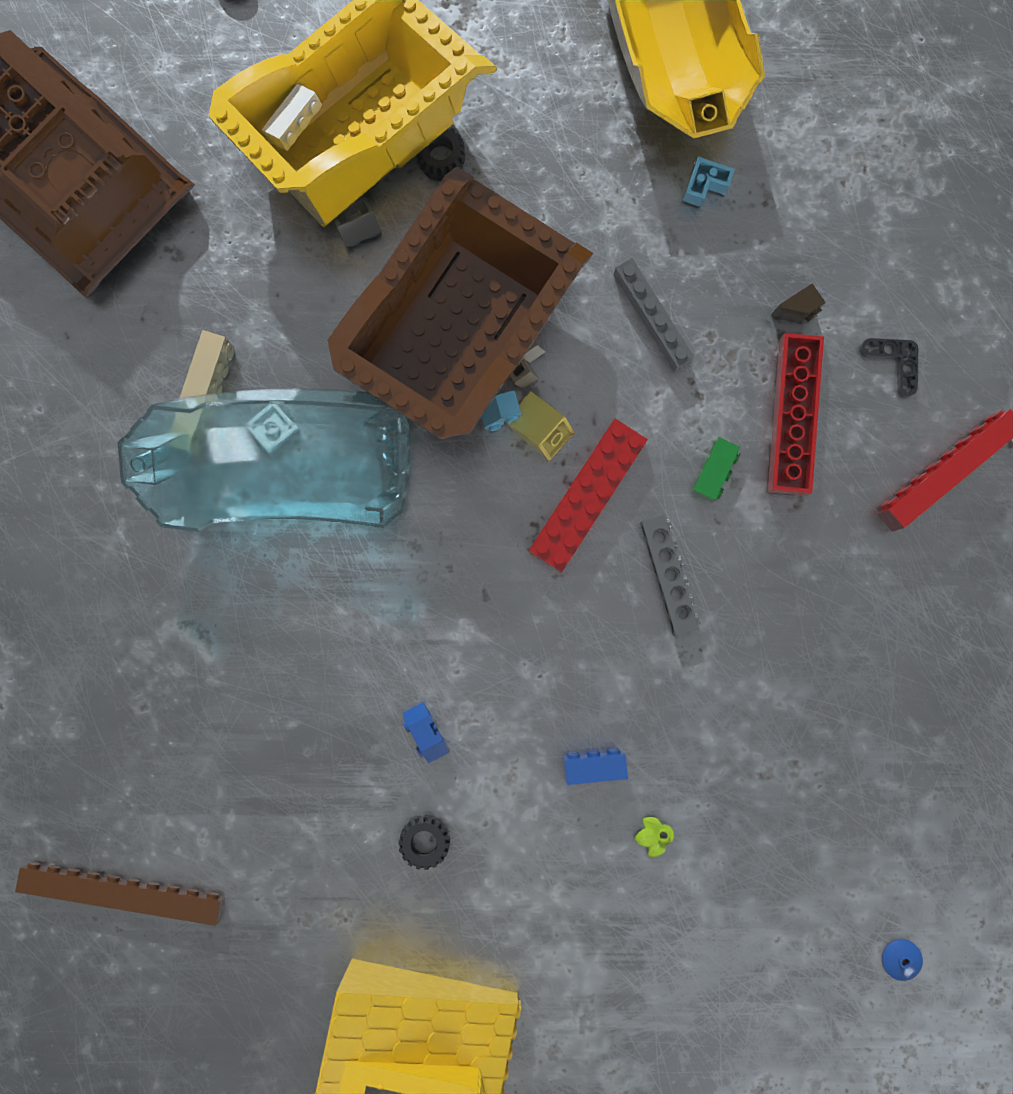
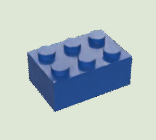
(595, 766)

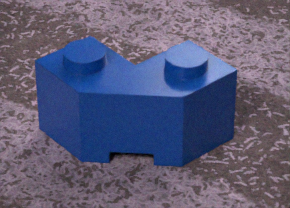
(425, 733)

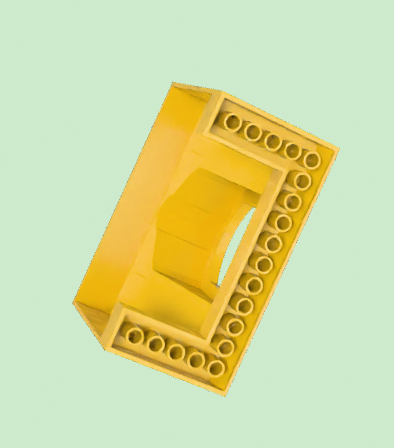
(417, 1034)

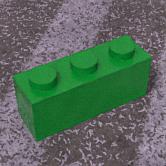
(716, 470)

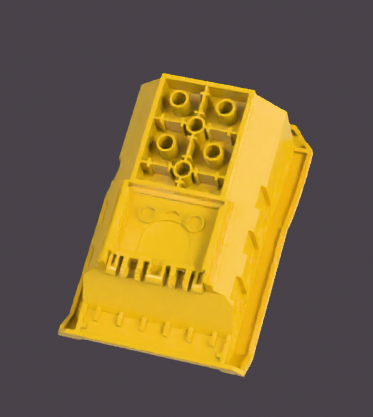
(386, 91)

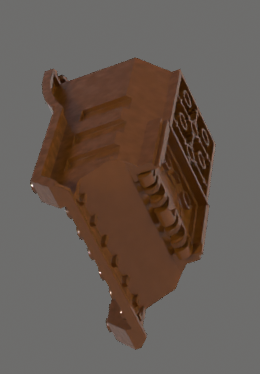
(61, 163)
(455, 306)

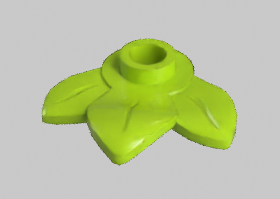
(651, 836)

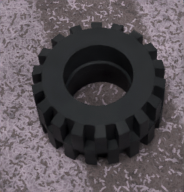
(440, 168)
(419, 859)

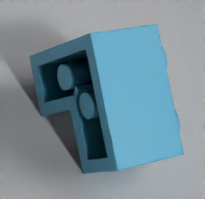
(707, 176)

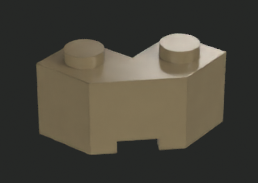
(524, 373)

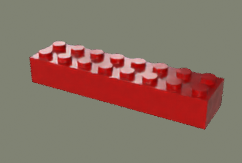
(795, 414)
(948, 472)
(587, 495)

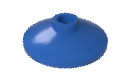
(894, 955)

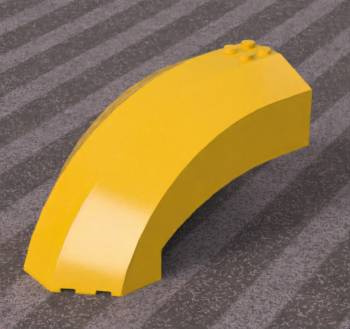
(690, 59)

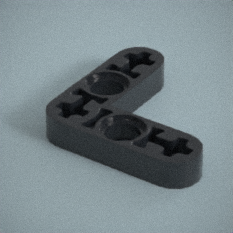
(900, 354)

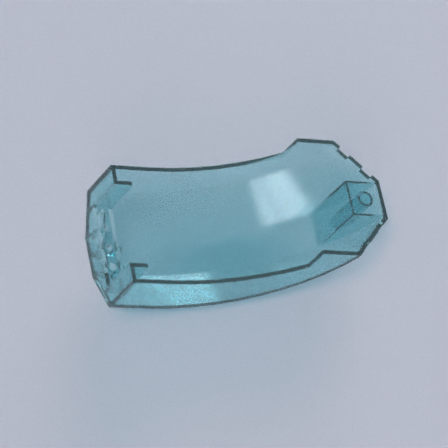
(269, 458)

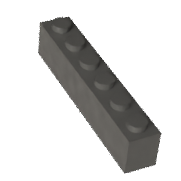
(653, 315)

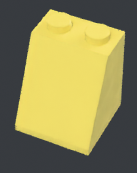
(542, 426)

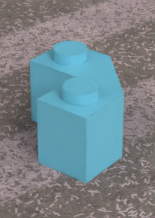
(502, 408)

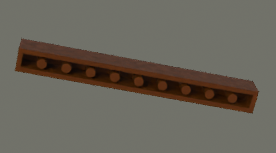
(120, 894)

